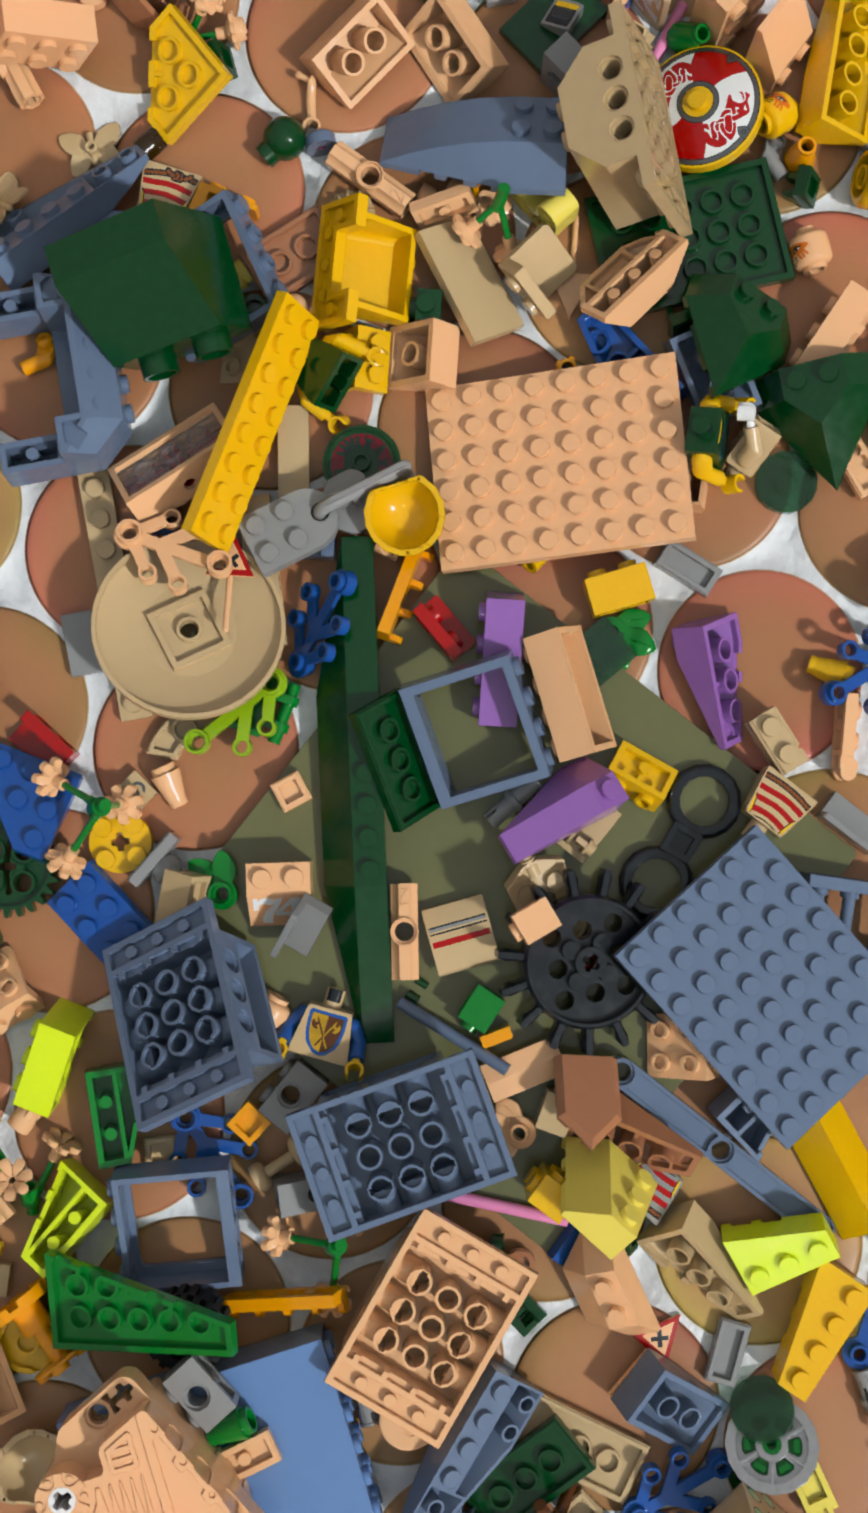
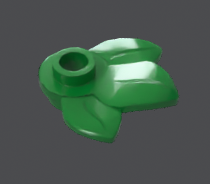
(632, 624)
(223, 875)

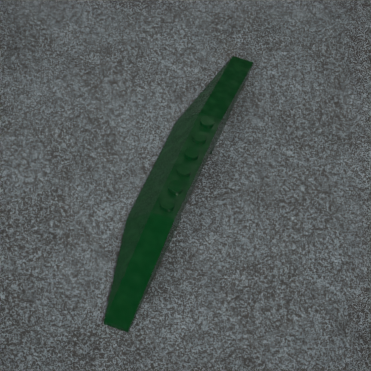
(351, 804)

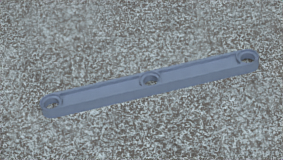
(704, 1135)

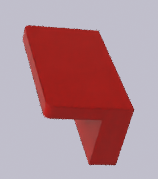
(41, 740)

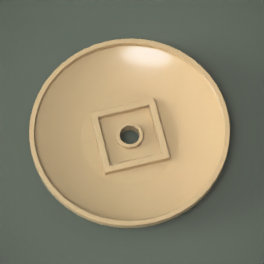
(178, 676)

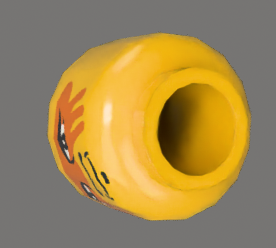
(779, 115)

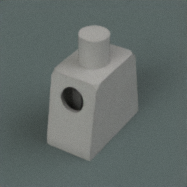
(292, 1194)

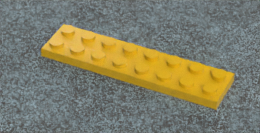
(251, 423)

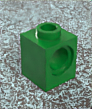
(480, 1009)

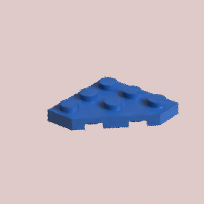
(27, 817)

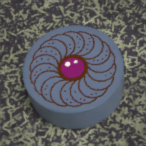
(320, 142)

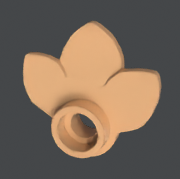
(510, 1118)

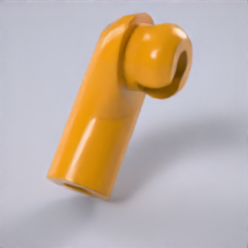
(44, 355)

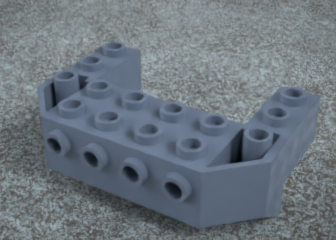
(92, 392)

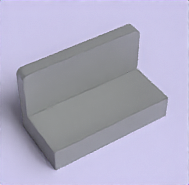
(845, 821)
(303, 925)

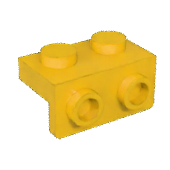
(372, 378)

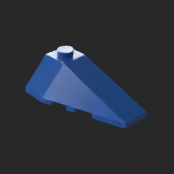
(614, 343)

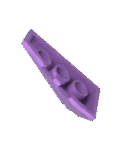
(709, 663)
(565, 804)

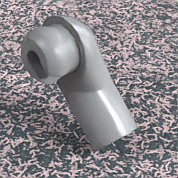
(772, 151)

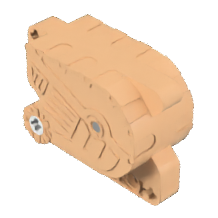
(138, 1458)

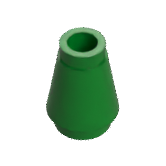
(687, 35)
(235, 1427)

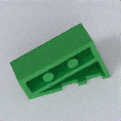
(111, 1114)

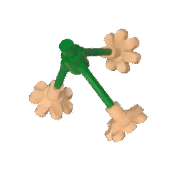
(119, 804)
(18, 1179)
(280, 1237)

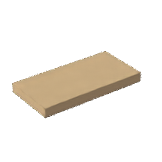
(469, 284)
(614, 1450)

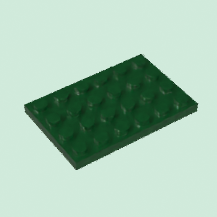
(732, 226)

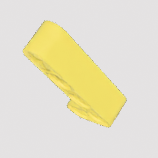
(553, 211)

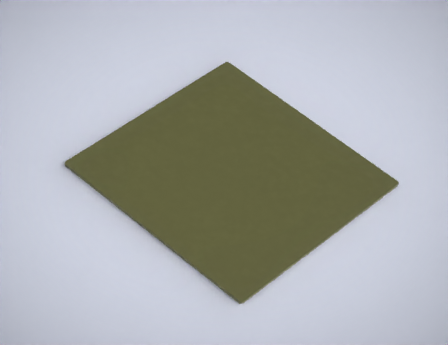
(459, 856)

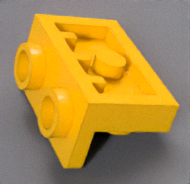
(642, 776)

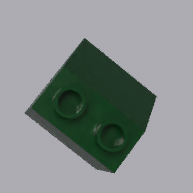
(153, 287)

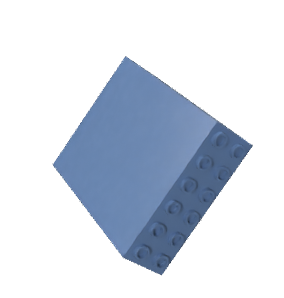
(308, 1418)

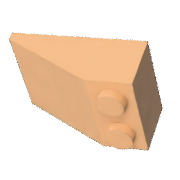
(780, 42)

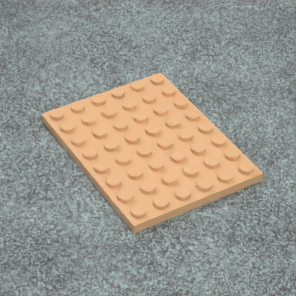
(561, 463)

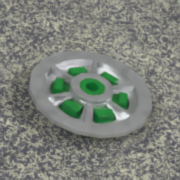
(779, 1465)

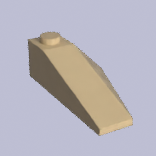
(694, 1247)

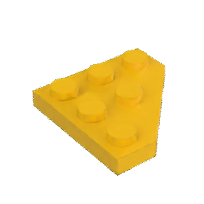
(181, 74)

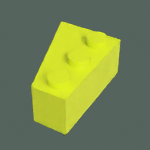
(50, 1057)

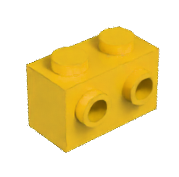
(617, 589)
(544, 1189)

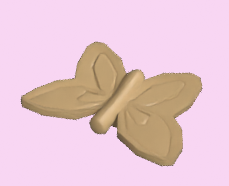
(93, 150)
(9, 193)

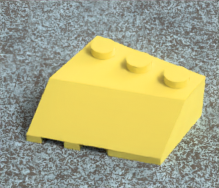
(604, 1194)

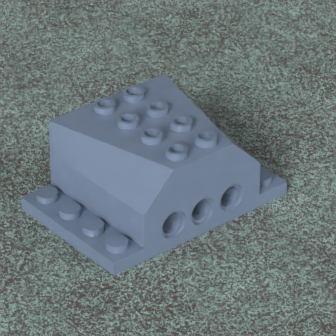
(188, 1013)
(400, 1142)

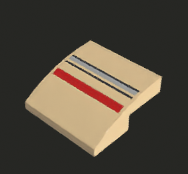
(460, 935)

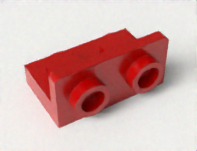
(444, 628)

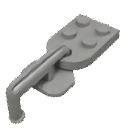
(286, 527)

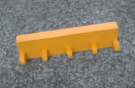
(398, 595)
(287, 1300)

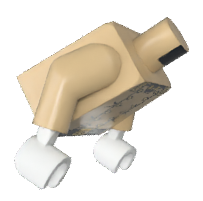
(751, 443)

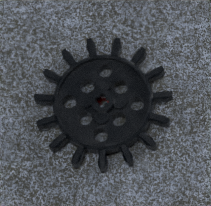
(576, 976)

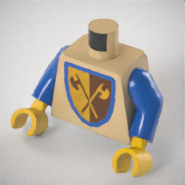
(325, 1033)

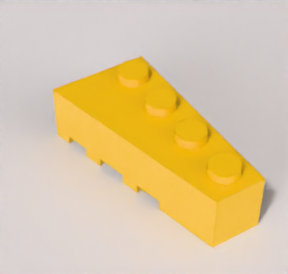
(818, 1327)

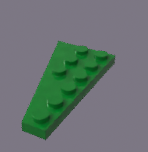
(117, 1314)

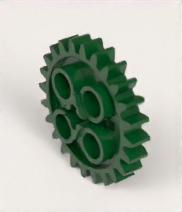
(38, 872)

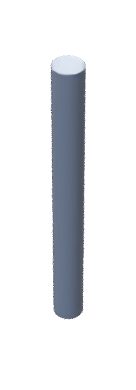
(453, 1035)

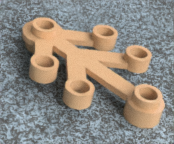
(166, 549)

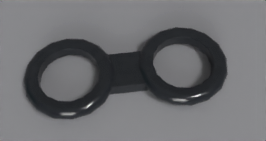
(683, 835)

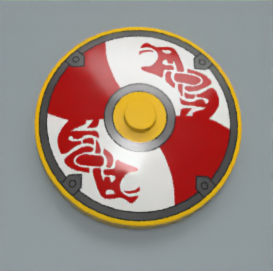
(712, 106)

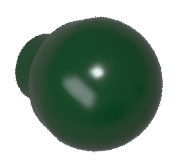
(282, 140)

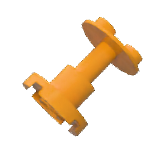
(33, 1320)

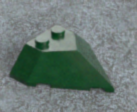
(735, 329)
(819, 409)

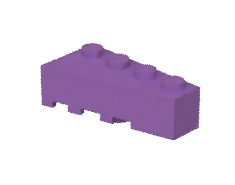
(503, 630)

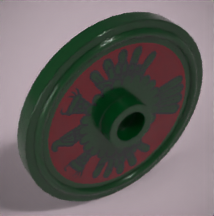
(360, 449)

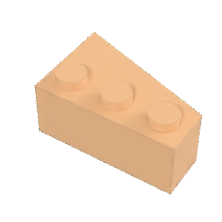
(840, 327)

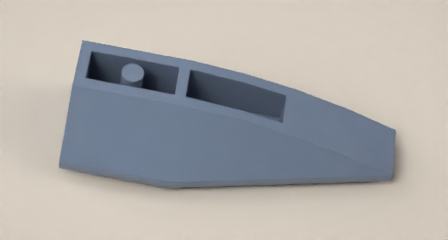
(63, 213)
(475, 1442)

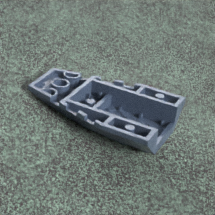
(482, 143)

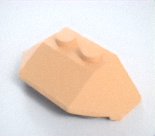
(633, 279)
(608, 1290)

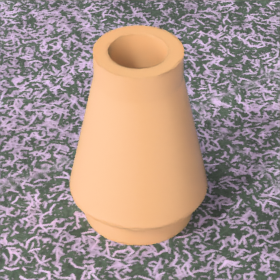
(170, 784)

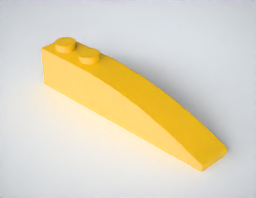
(836, 77)

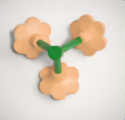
(493, 209)

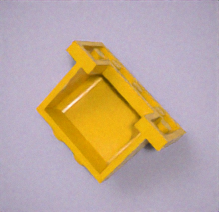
(361, 266)

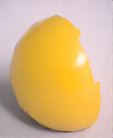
(405, 516)

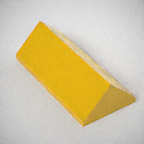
(838, 1170)

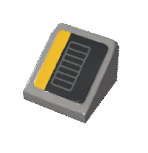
(562, 16)

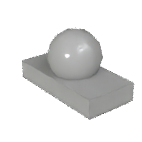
(157, 861)

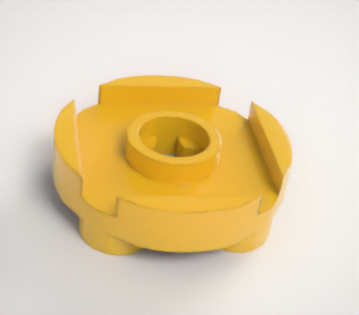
(108, 856)

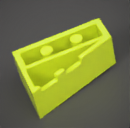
(69, 1214)
(779, 1249)

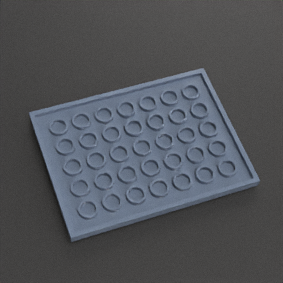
(761, 984)

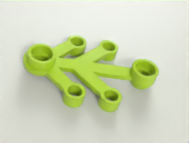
(244, 714)

